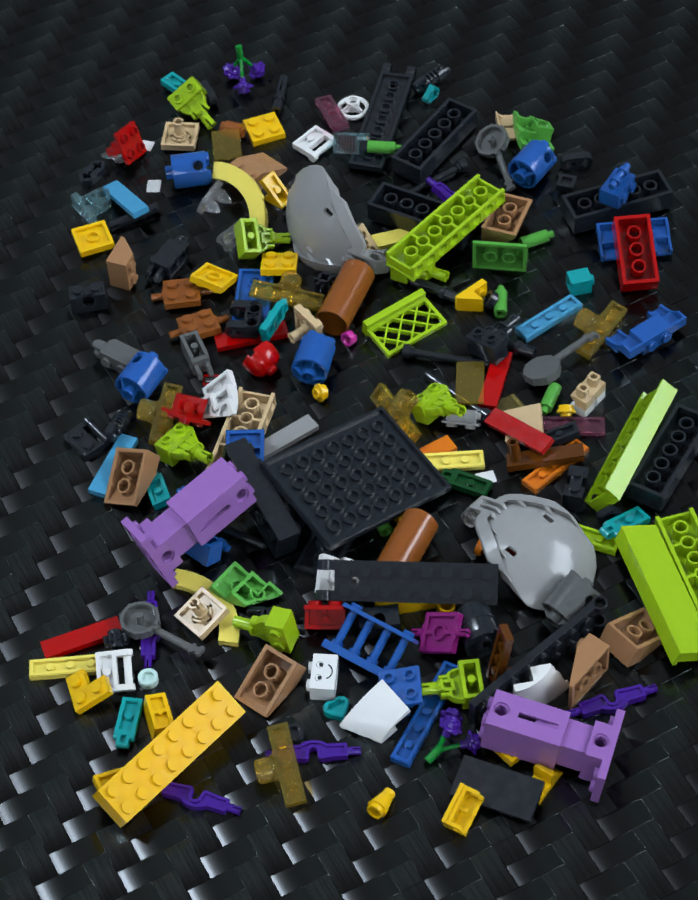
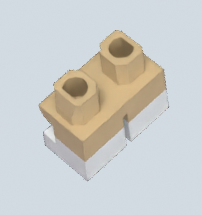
(588, 394)

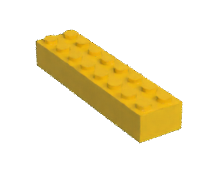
(168, 754)

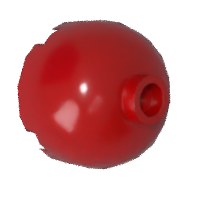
(263, 360)

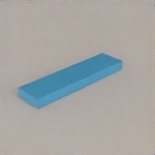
(126, 199)
(548, 318)
(100, 482)

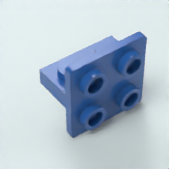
(405, 684)

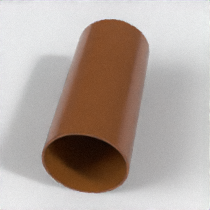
(345, 296)
(410, 537)

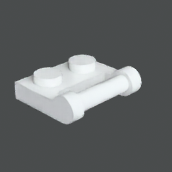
(310, 140)
(108, 665)

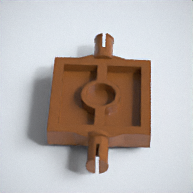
(180, 294)
(203, 321)

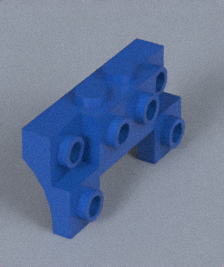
(661, 238)
(648, 334)

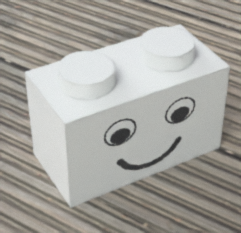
(324, 677)

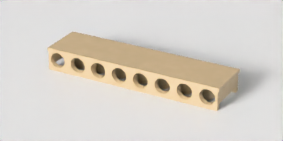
(253, 413)

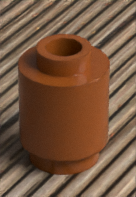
(232, 125)

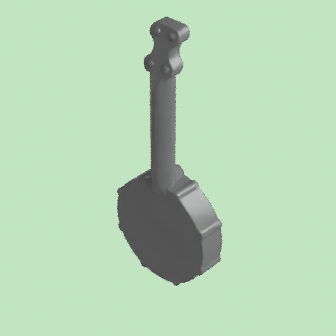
(492, 143)
(547, 368)
(143, 620)

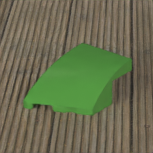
(531, 129)
(243, 588)

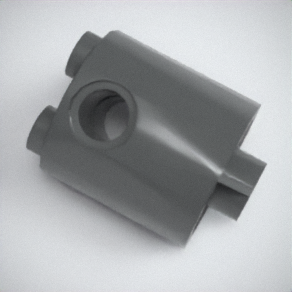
(568, 598)

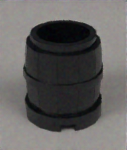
(483, 628)

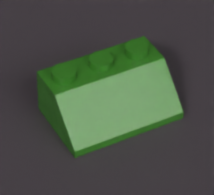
(500, 255)

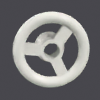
(353, 105)

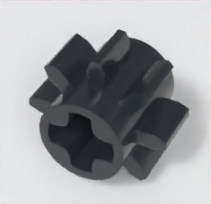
(324, 282)
(115, 640)

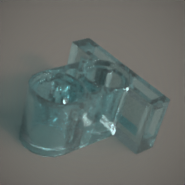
(92, 203)

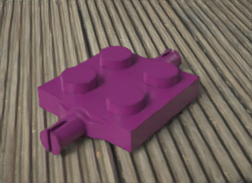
(441, 632)

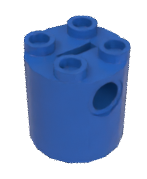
(532, 163)
(183, 169)
(313, 358)
(140, 376)

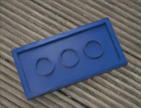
(244, 284)

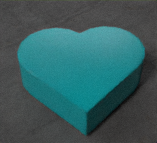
(430, 94)
(337, 708)

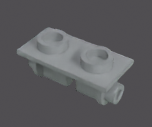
(469, 419)

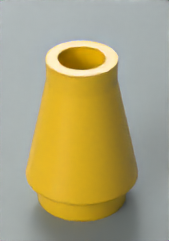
(380, 804)

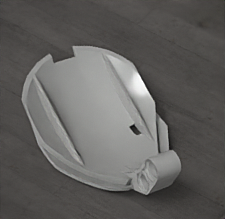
(323, 239)
(541, 534)

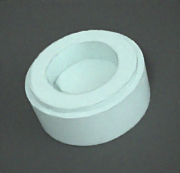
(148, 678)

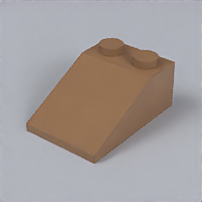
(258, 166)
(130, 476)
(631, 637)
(589, 665)
(269, 681)

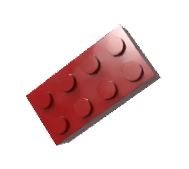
(635, 252)

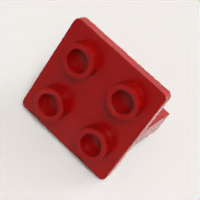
(128, 143)
(188, 410)
(324, 616)

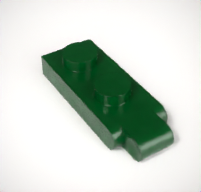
(467, 482)

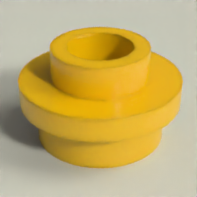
(320, 392)
(566, 410)

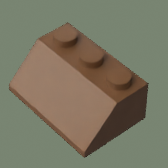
(506, 220)

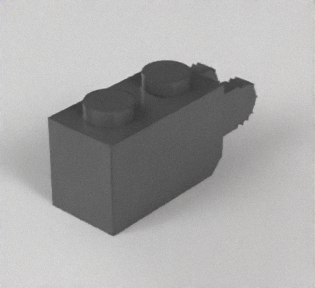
(114, 353)
(196, 354)

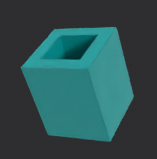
(579, 281)

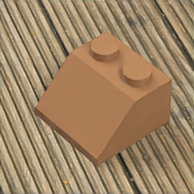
(122, 266)

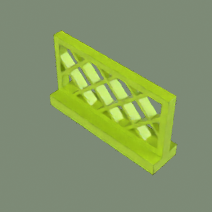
(393, 313)

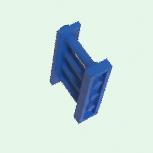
(353, 653)

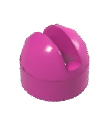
(348, 338)

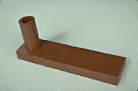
(530, 459)
(500, 653)

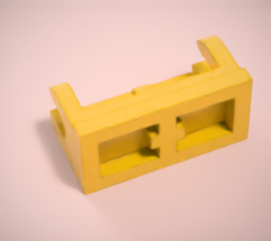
(157, 713)
(462, 809)

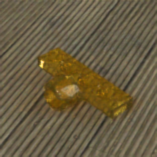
(289, 289)
(601, 324)
(398, 407)
(151, 412)
(282, 766)

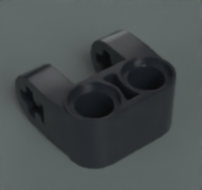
(253, 316)

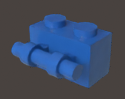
(617, 187)
(209, 552)

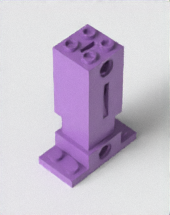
(192, 517)
(549, 737)

